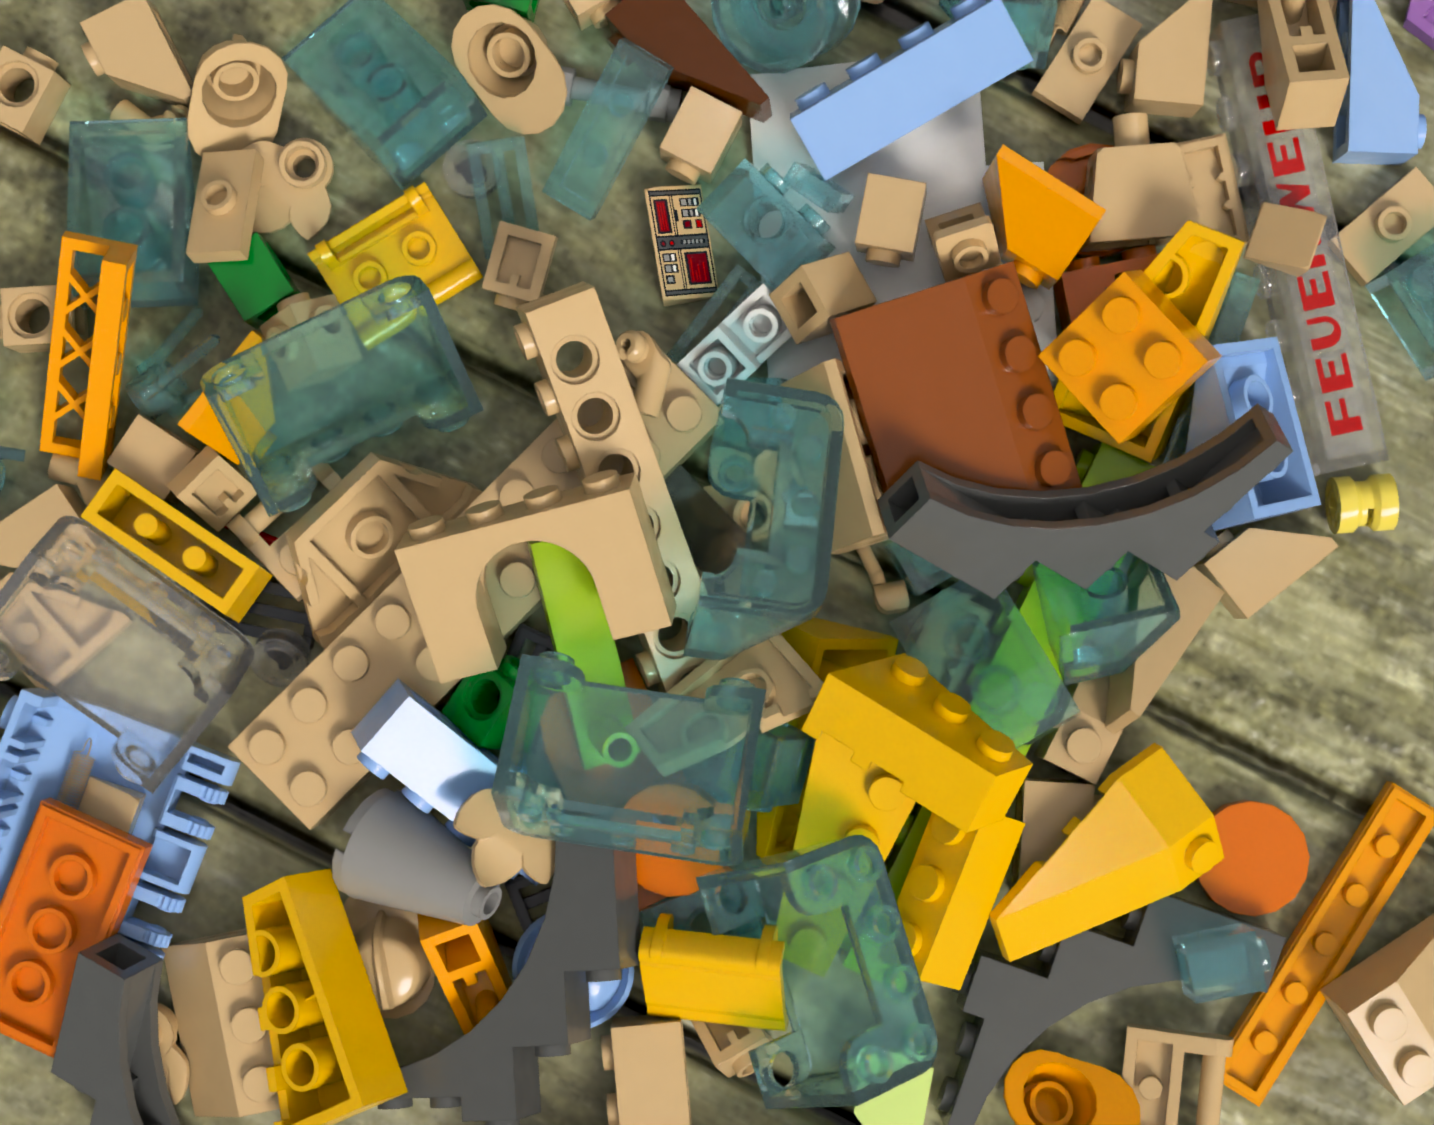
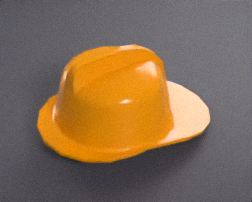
(1062, 1090)

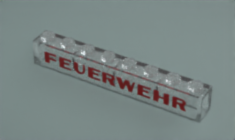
(1308, 312)

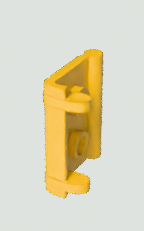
(394, 242)
(713, 976)

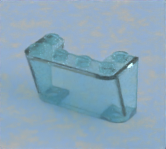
(336, 385)
(845, 972)

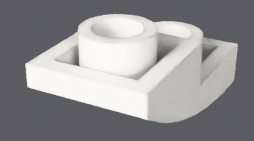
(737, 344)

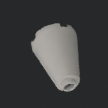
(410, 863)

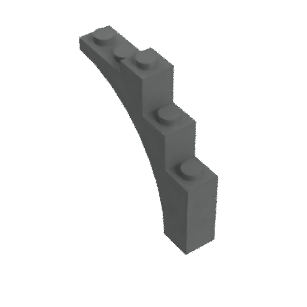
(1158, 515)
(585, 938)
(1020, 1002)
(112, 1035)

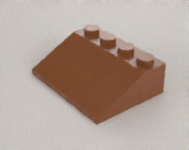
(957, 385)

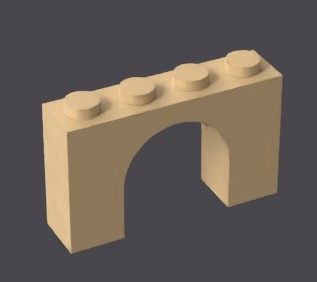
(597, 522)

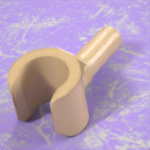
(889, 596)

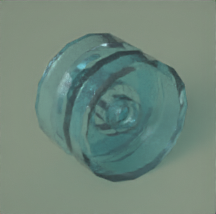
(782, 33)

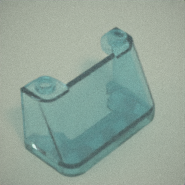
(785, 458)
(629, 764)

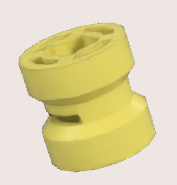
(1362, 503)

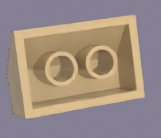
(857, 511)
(220, 1024)

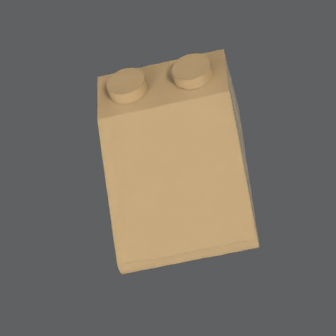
(1390, 1011)

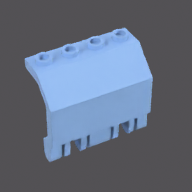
(33, 762)

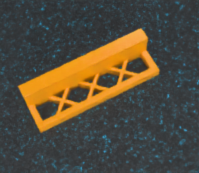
(104, 359)

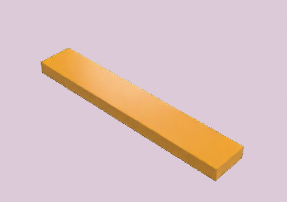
(1326, 939)

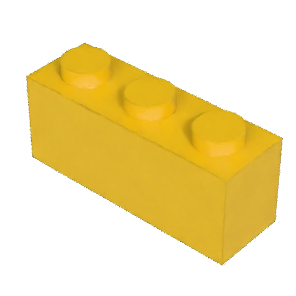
(176, 545)
(953, 893)

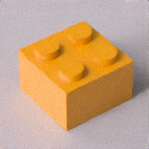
(1129, 355)

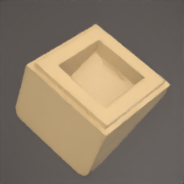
(1285, 238)
(112, 803)

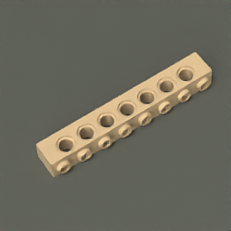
(578, 316)

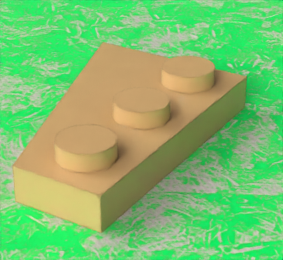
(770, 666)

